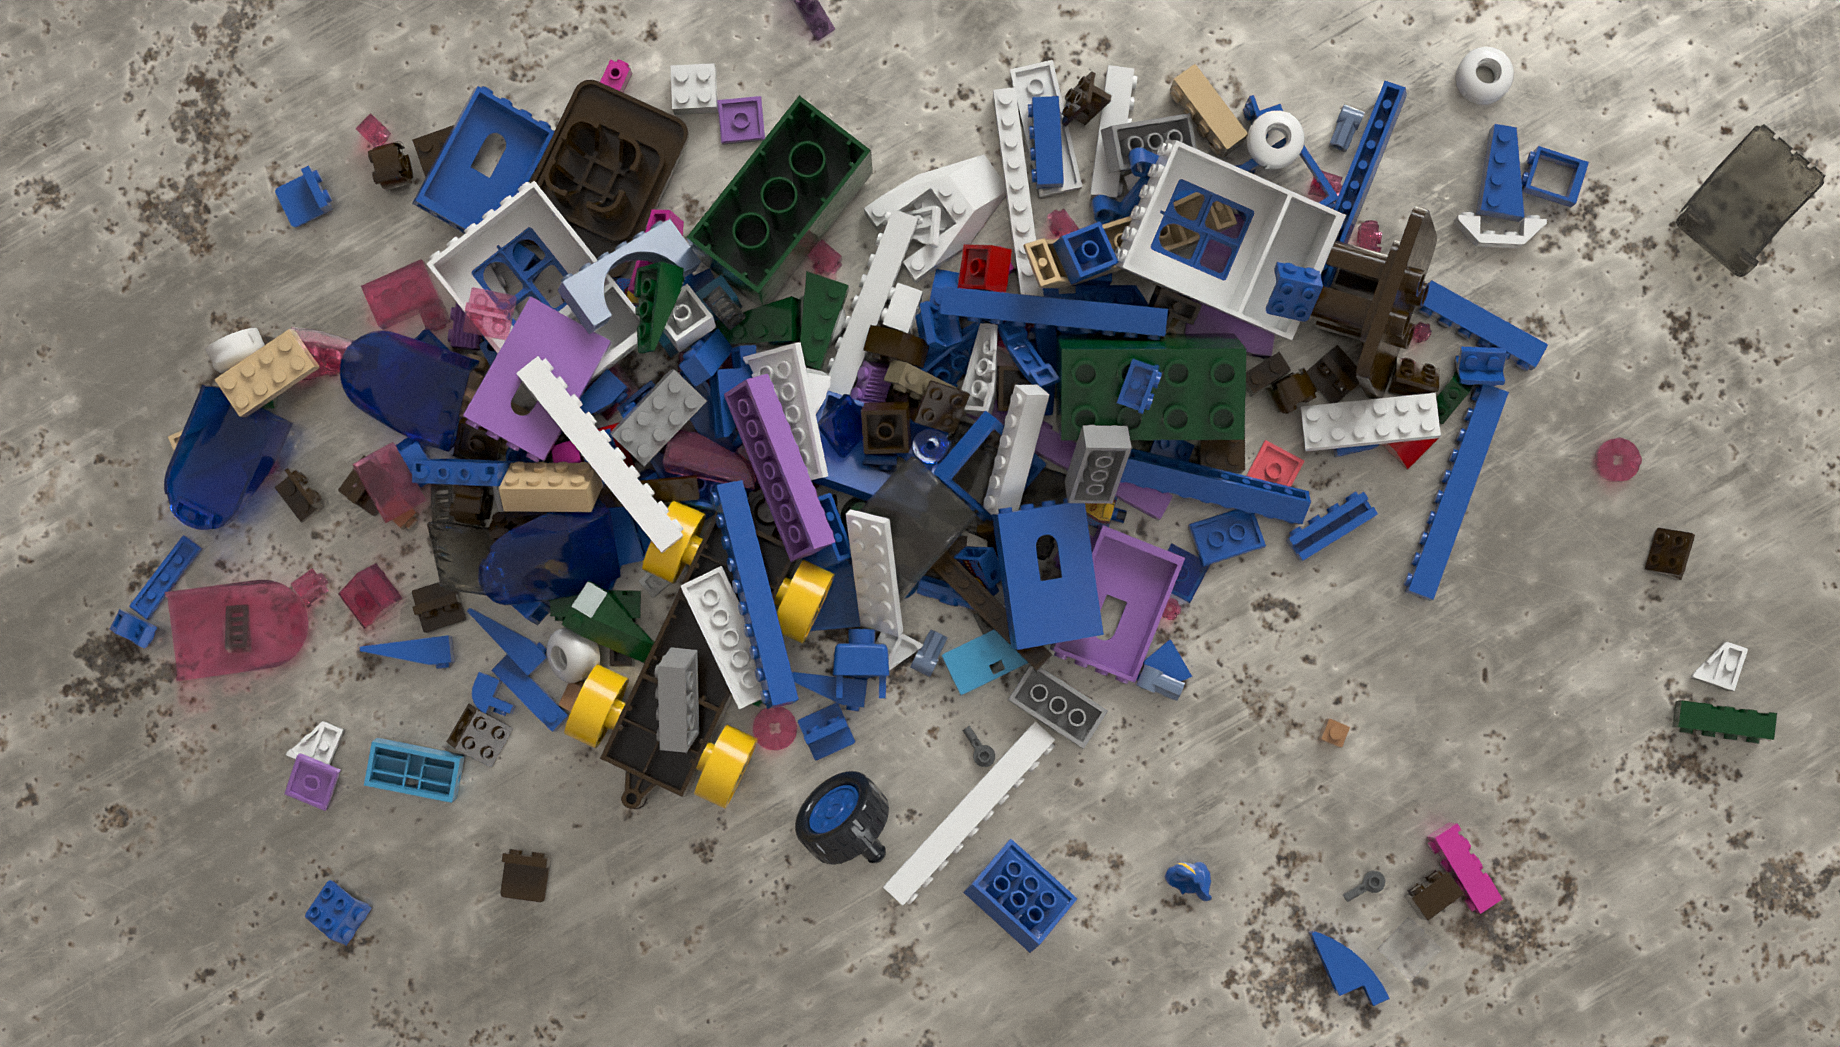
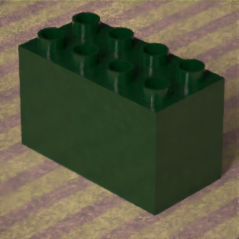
(781, 202)
(1195, 399)

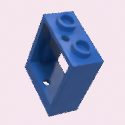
(1579, 166)

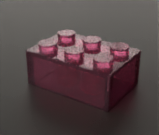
(401, 294)

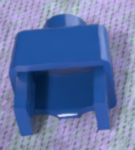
(861, 660)

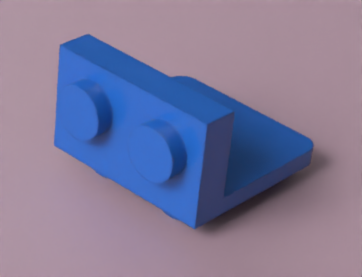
(304, 198)
(1294, 292)
(337, 913)

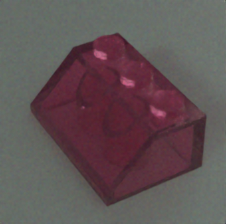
(389, 482)

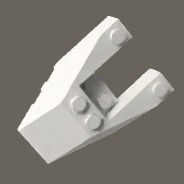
(967, 198)

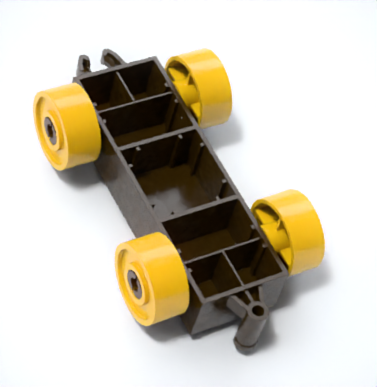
(634, 723)

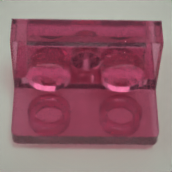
(489, 313)

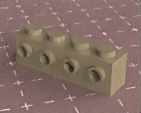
(910, 379)

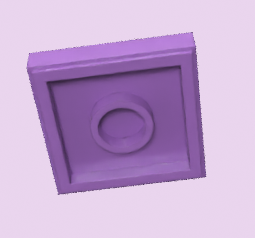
(741, 120)
(312, 781)

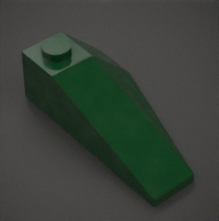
(657, 291)
(604, 622)

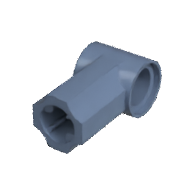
(1348, 122)
(927, 657)
(1156, 681)

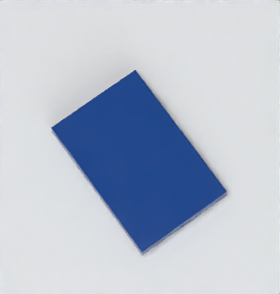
(1226, 536)

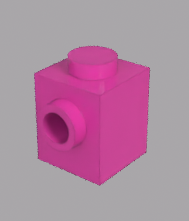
(617, 75)

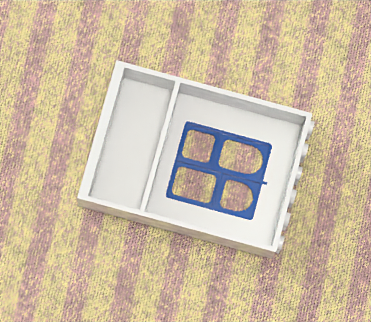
(1276, 229)
(492, 240)

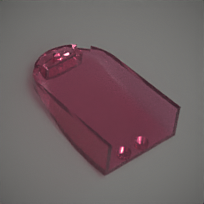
(199, 620)

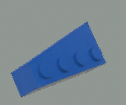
(1501, 177)

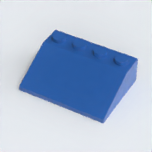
(1020, 896)

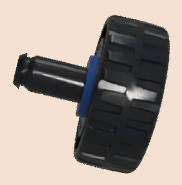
(843, 819)

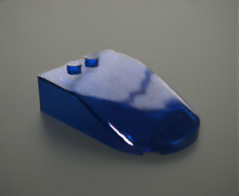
(407, 385)
(221, 460)
(551, 557)

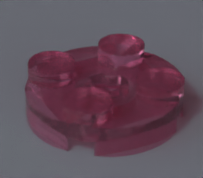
(1629, 453)
(787, 726)

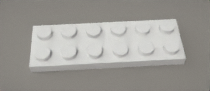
(1041, 81)
(1370, 422)
(874, 572)
(723, 628)

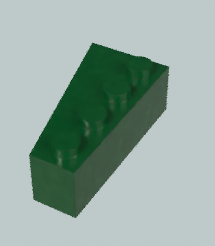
(821, 313)
(767, 325)
(626, 599)
(1724, 721)

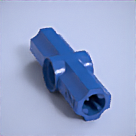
(941, 591)

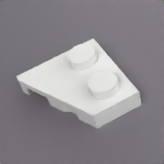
(928, 225)
(898, 647)
(1722, 666)
(320, 743)

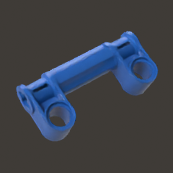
(1109, 210)

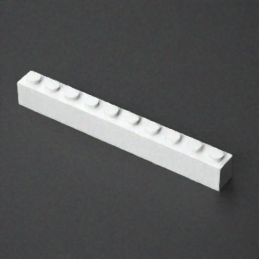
(1016, 186)
(872, 299)
(600, 455)
(968, 813)

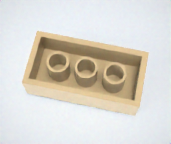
(1208, 111)
(267, 373)
(550, 487)

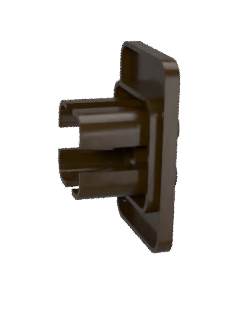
(609, 165)
(1397, 288)

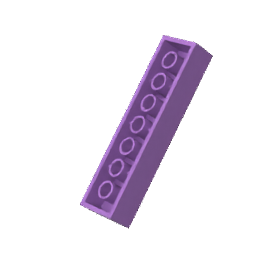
(779, 467)

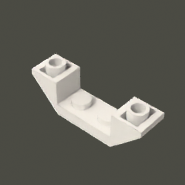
(1470, 228)

